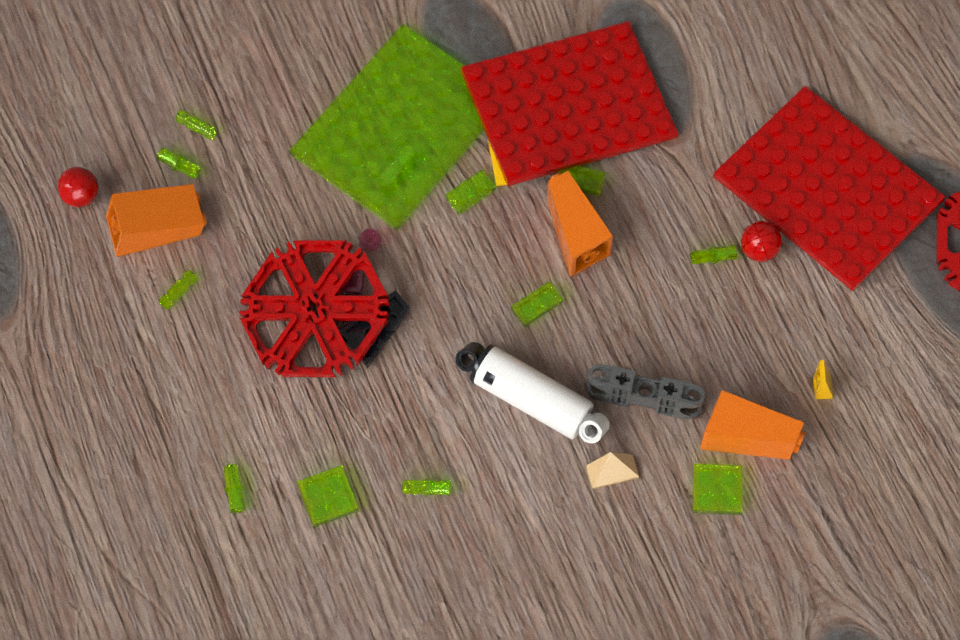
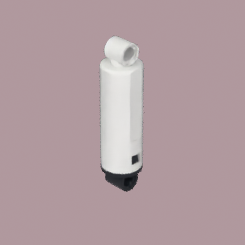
(532, 392)

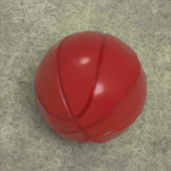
(77, 187)
(761, 241)

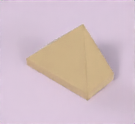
(612, 469)

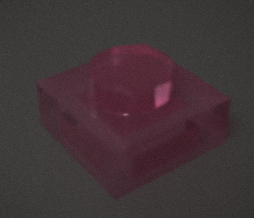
(355, 284)

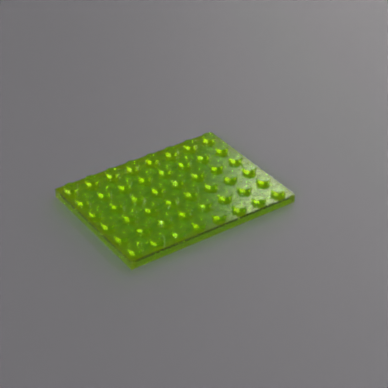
(398, 99)

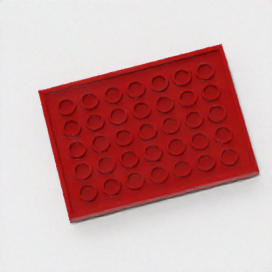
(568, 103)
(829, 187)

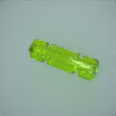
(196, 124)
(177, 289)

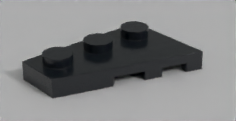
(355, 331)

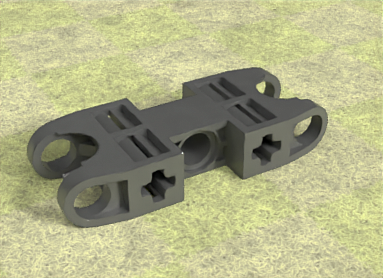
(628, 389)

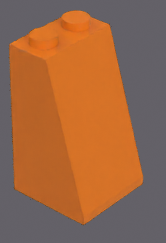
(154, 218)
(577, 224)
(751, 429)

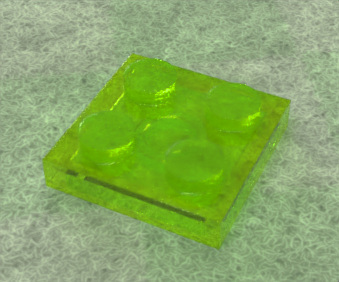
(717, 489)
(327, 496)

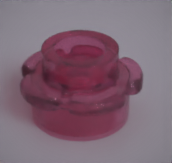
(369, 234)

